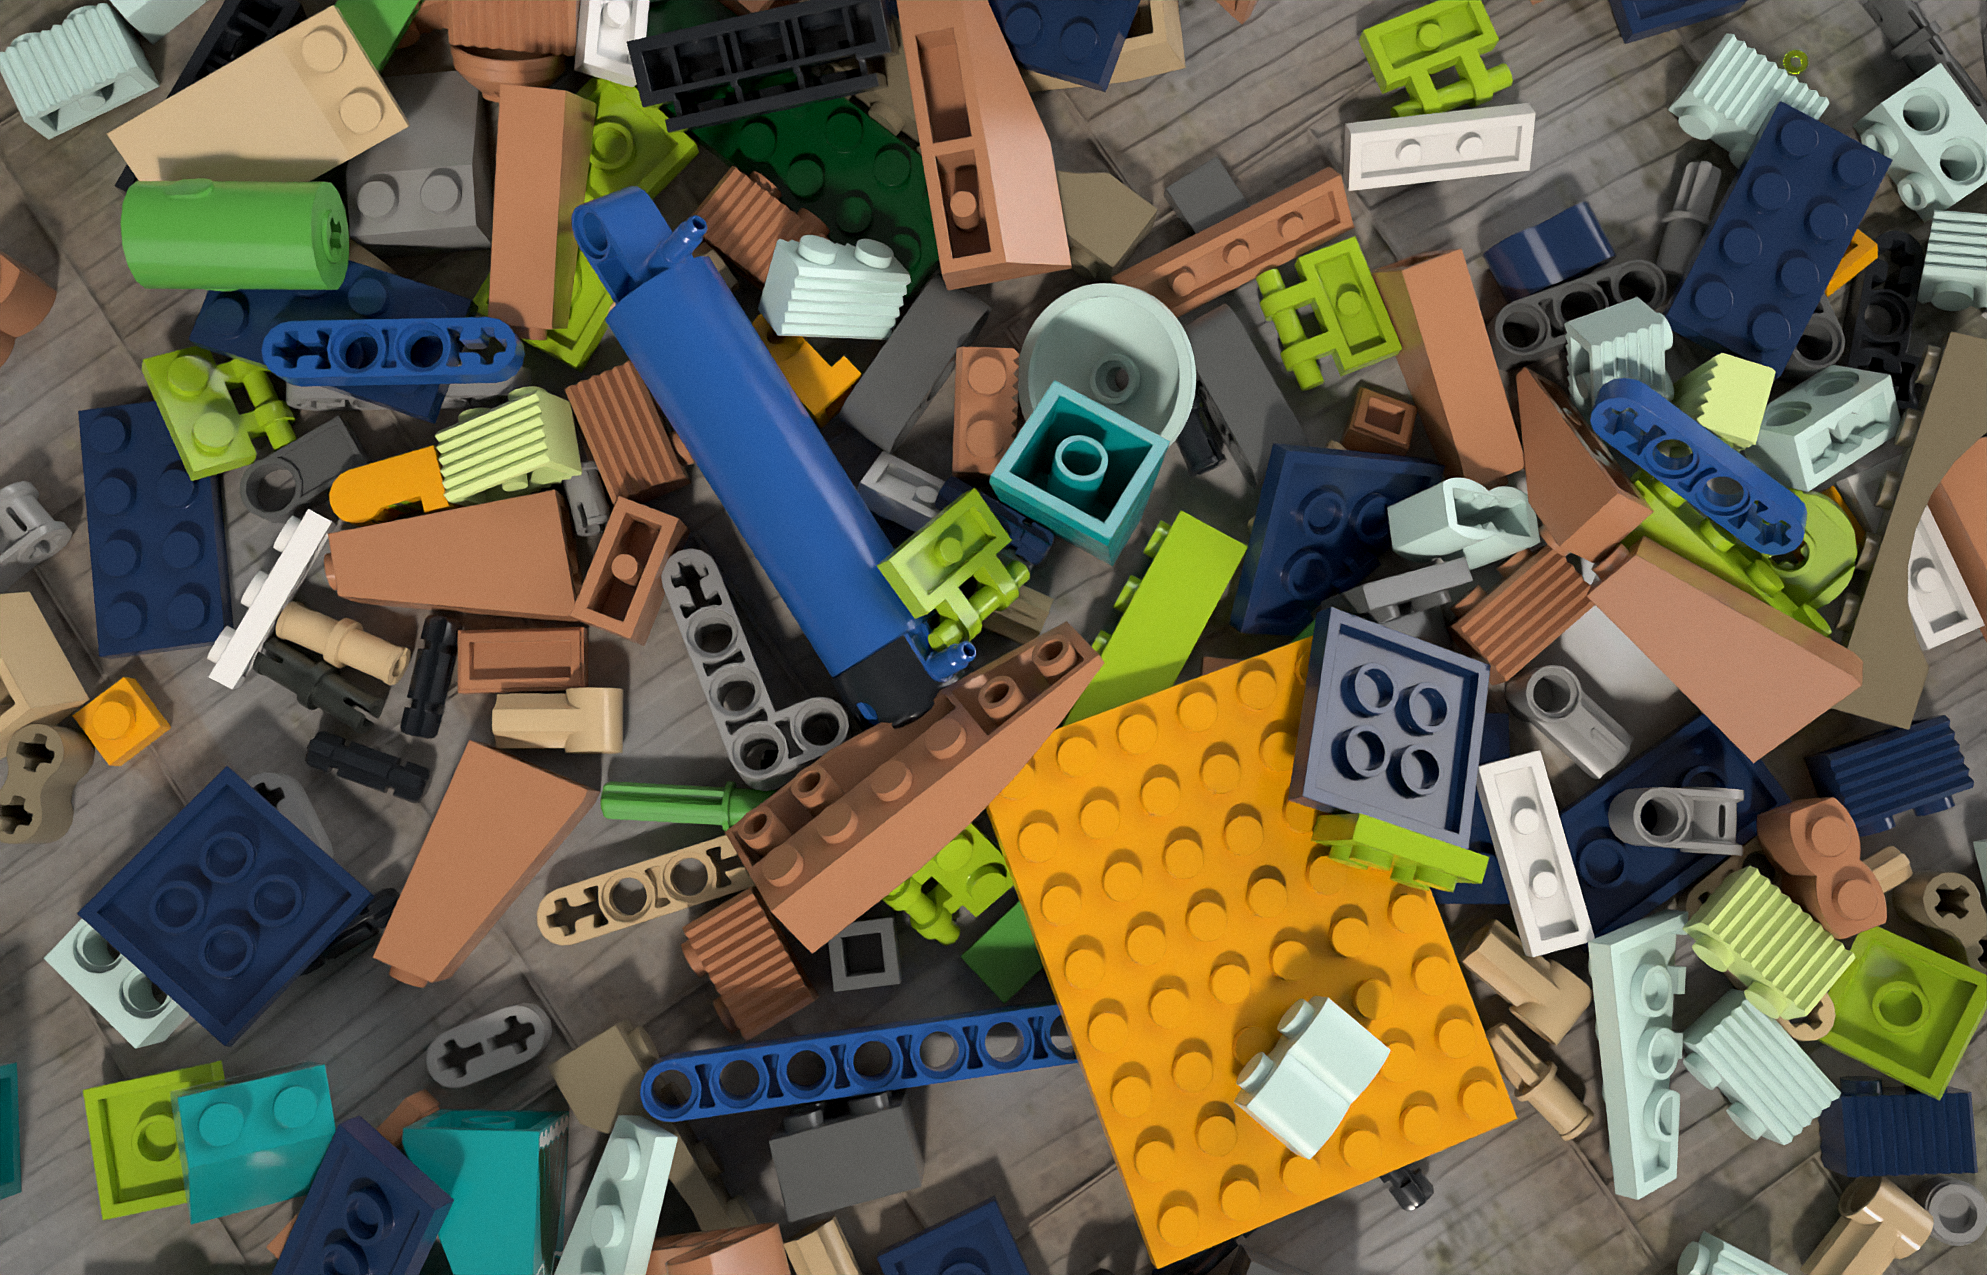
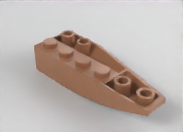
(980, 147)
(899, 795)

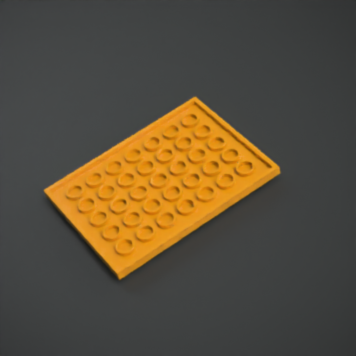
(1189, 920)

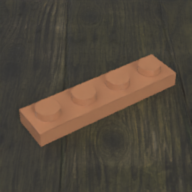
(1244, 244)

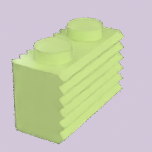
(1726, 399)
(509, 448)
(1767, 945)

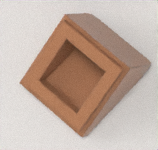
(1379, 424)

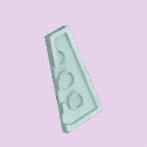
(1639, 1051)

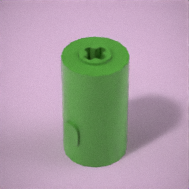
(235, 235)

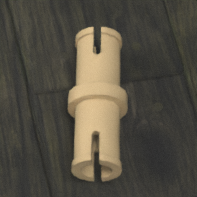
(343, 642)

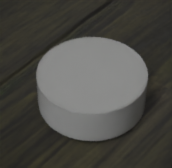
(1956, 1209)

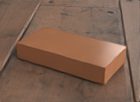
(522, 660)

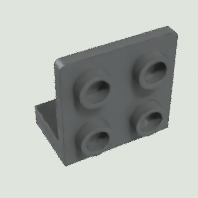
(1408, 600)

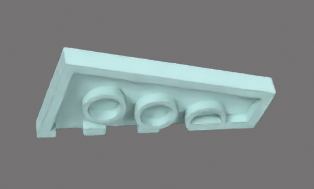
(622, 1203)

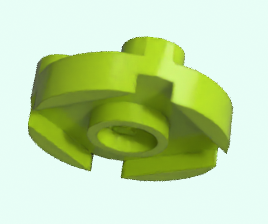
(1827, 551)

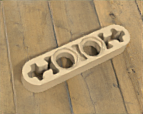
(661, 893)

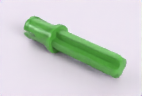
(680, 802)

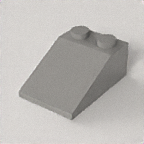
(430, 181)

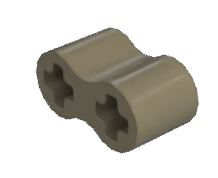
(42, 783)
(1959, 920)

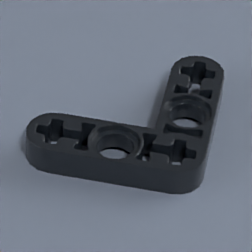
(1899, 297)

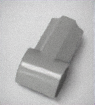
(1571, 720)

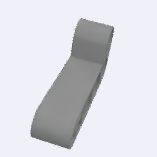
(737, 668)

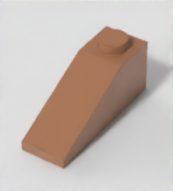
(1572, 476)

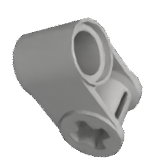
(26, 532)
(1686, 818)

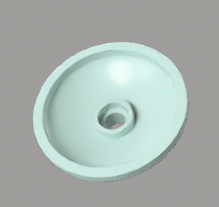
(1096, 333)

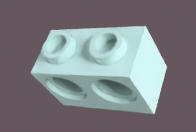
(1945, 134)
(1825, 426)
(114, 987)

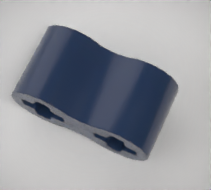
(1550, 253)

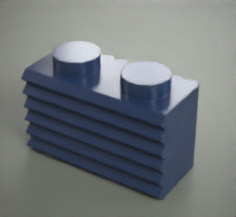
(1893, 773)
(1897, 1131)

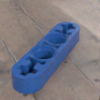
(394, 346)
(1707, 461)

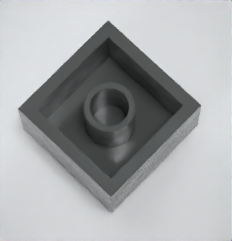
(846, 1153)

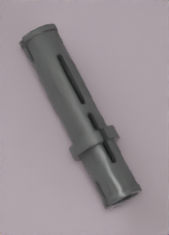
(1920, 45)

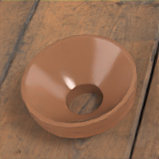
(490, 67)

